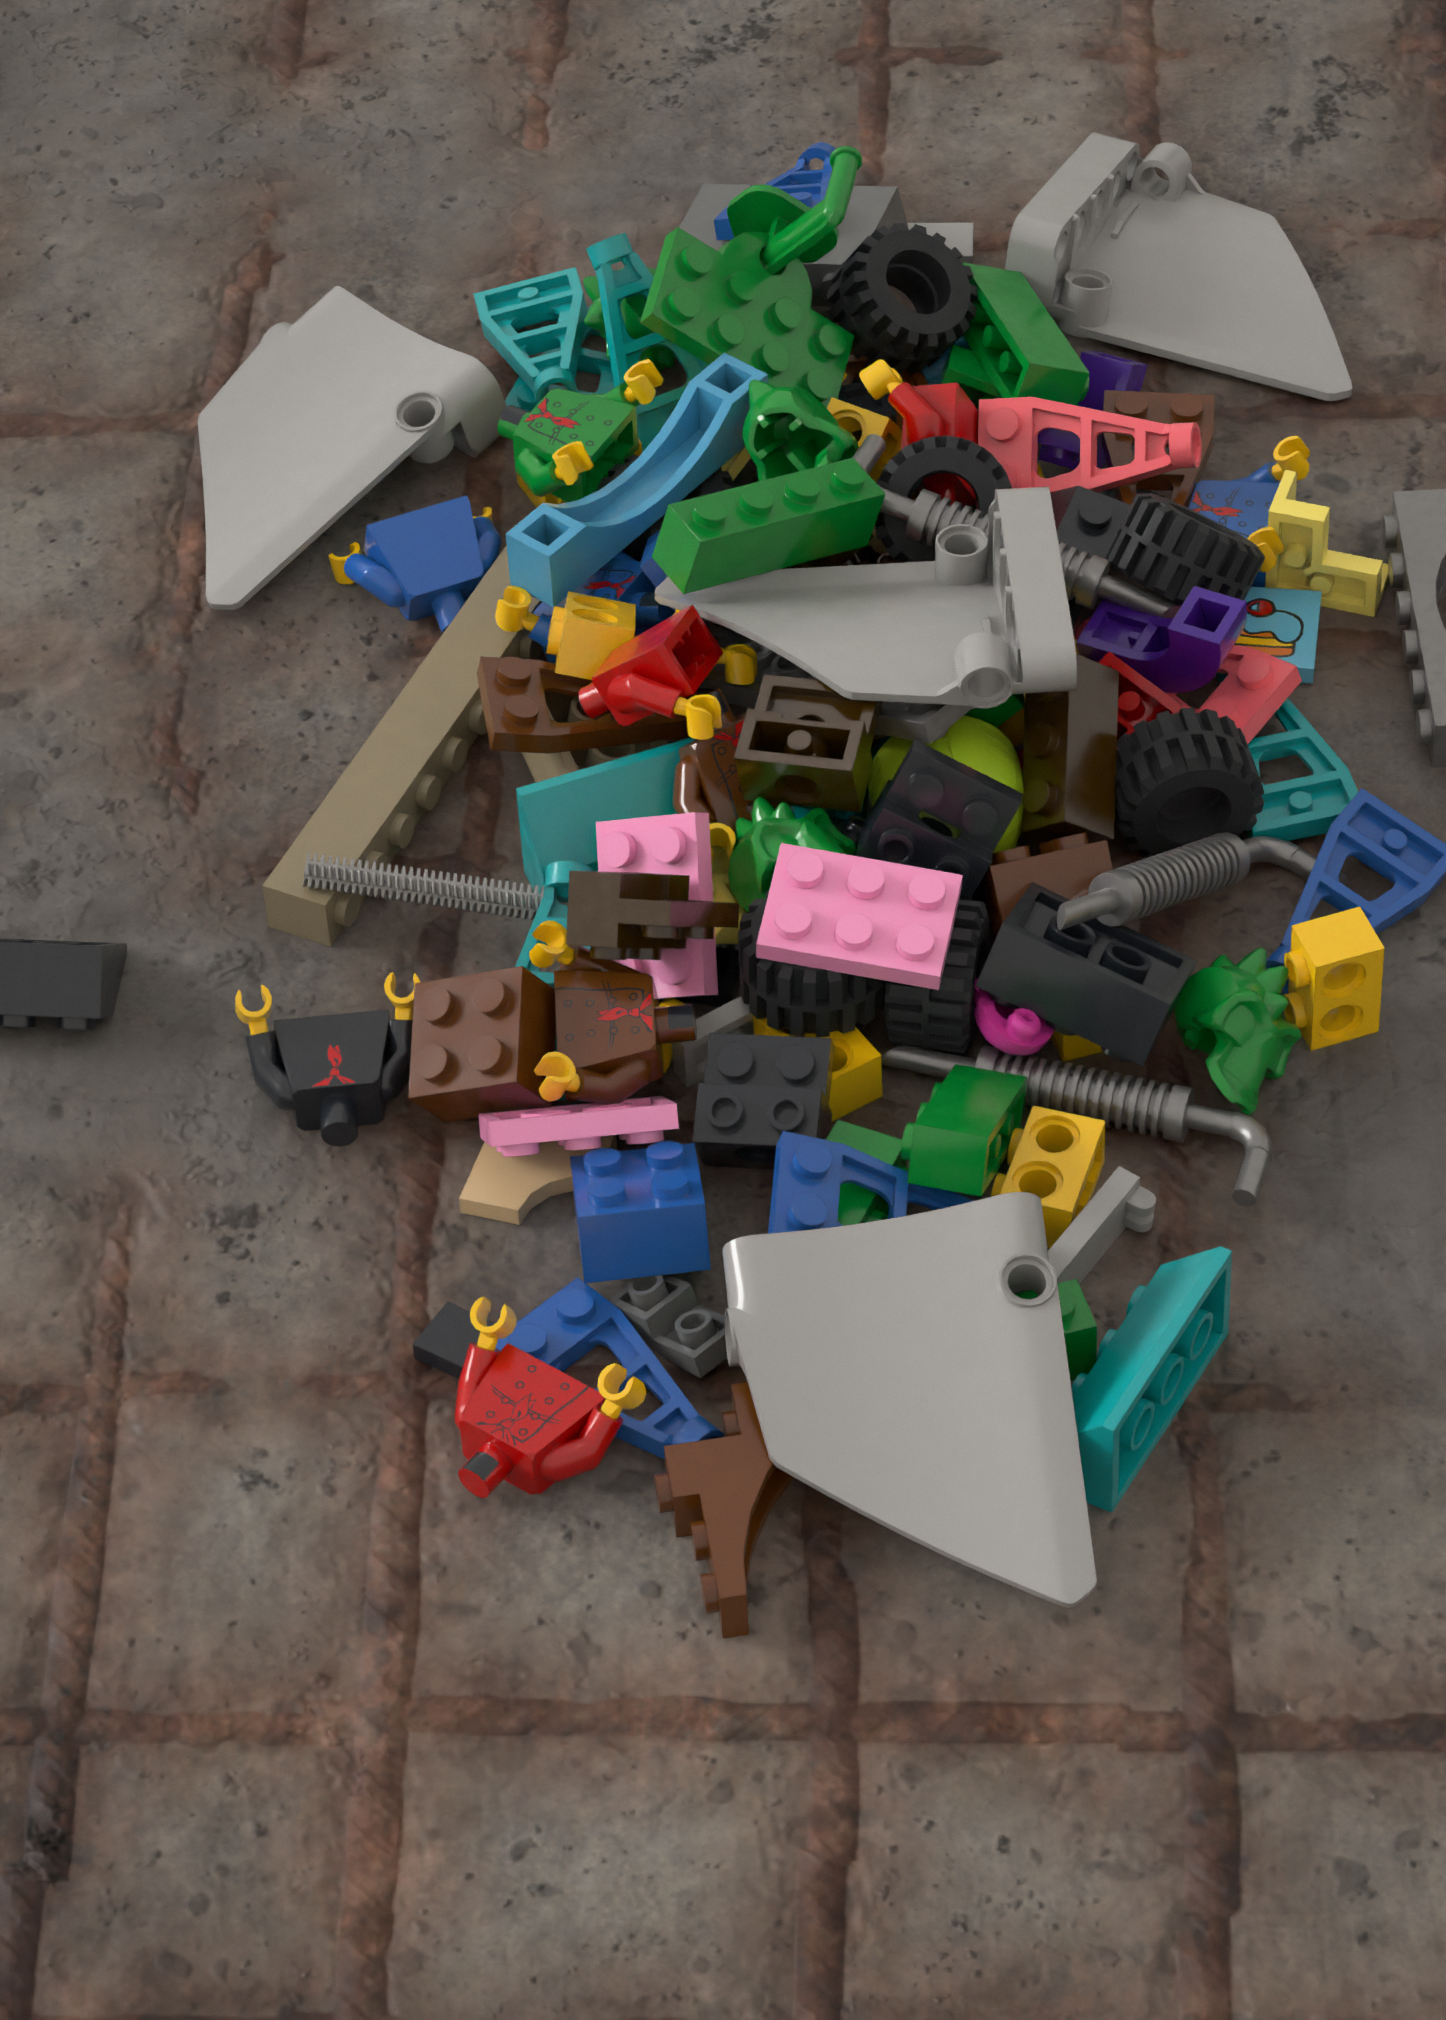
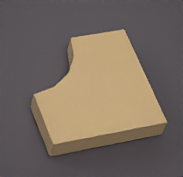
(513, 1185)

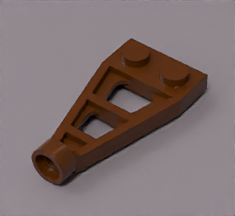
(1165, 409)
(519, 717)

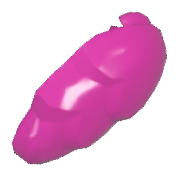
(1009, 1029)

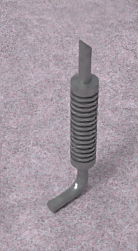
(1083, 577)
(1179, 877)
(1111, 1101)

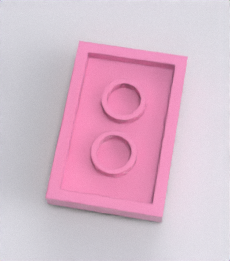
(667, 846)
(859, 916)
(578, 1125)

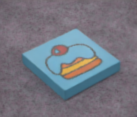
(1284, 626)

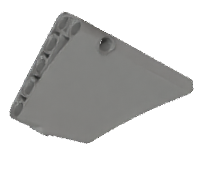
(1174, 270)
(320, 424)
(931, 632)
(921, 1383)

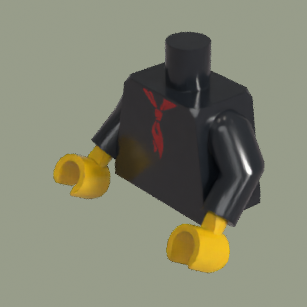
(332, 1067)

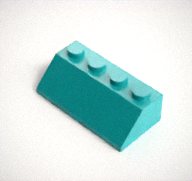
(562, 811)
(1149, 1369)

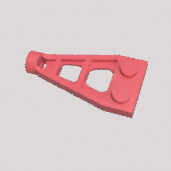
(1012, 427)
(1251, 691)

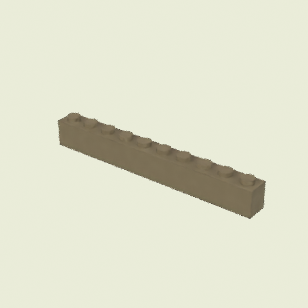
(398, 766)

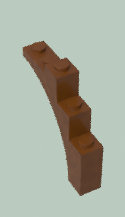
(722, 1499)

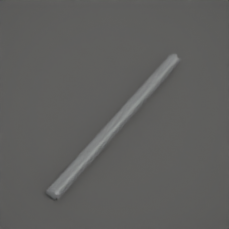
(417, 887)

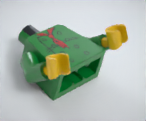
(577, 436)

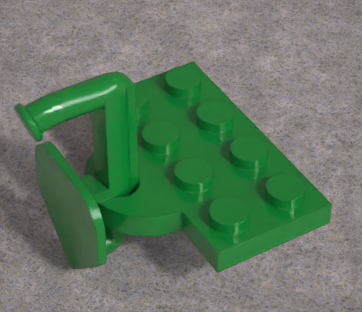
(736, 305)

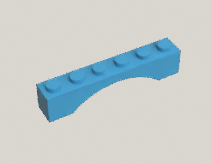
(570, 541)

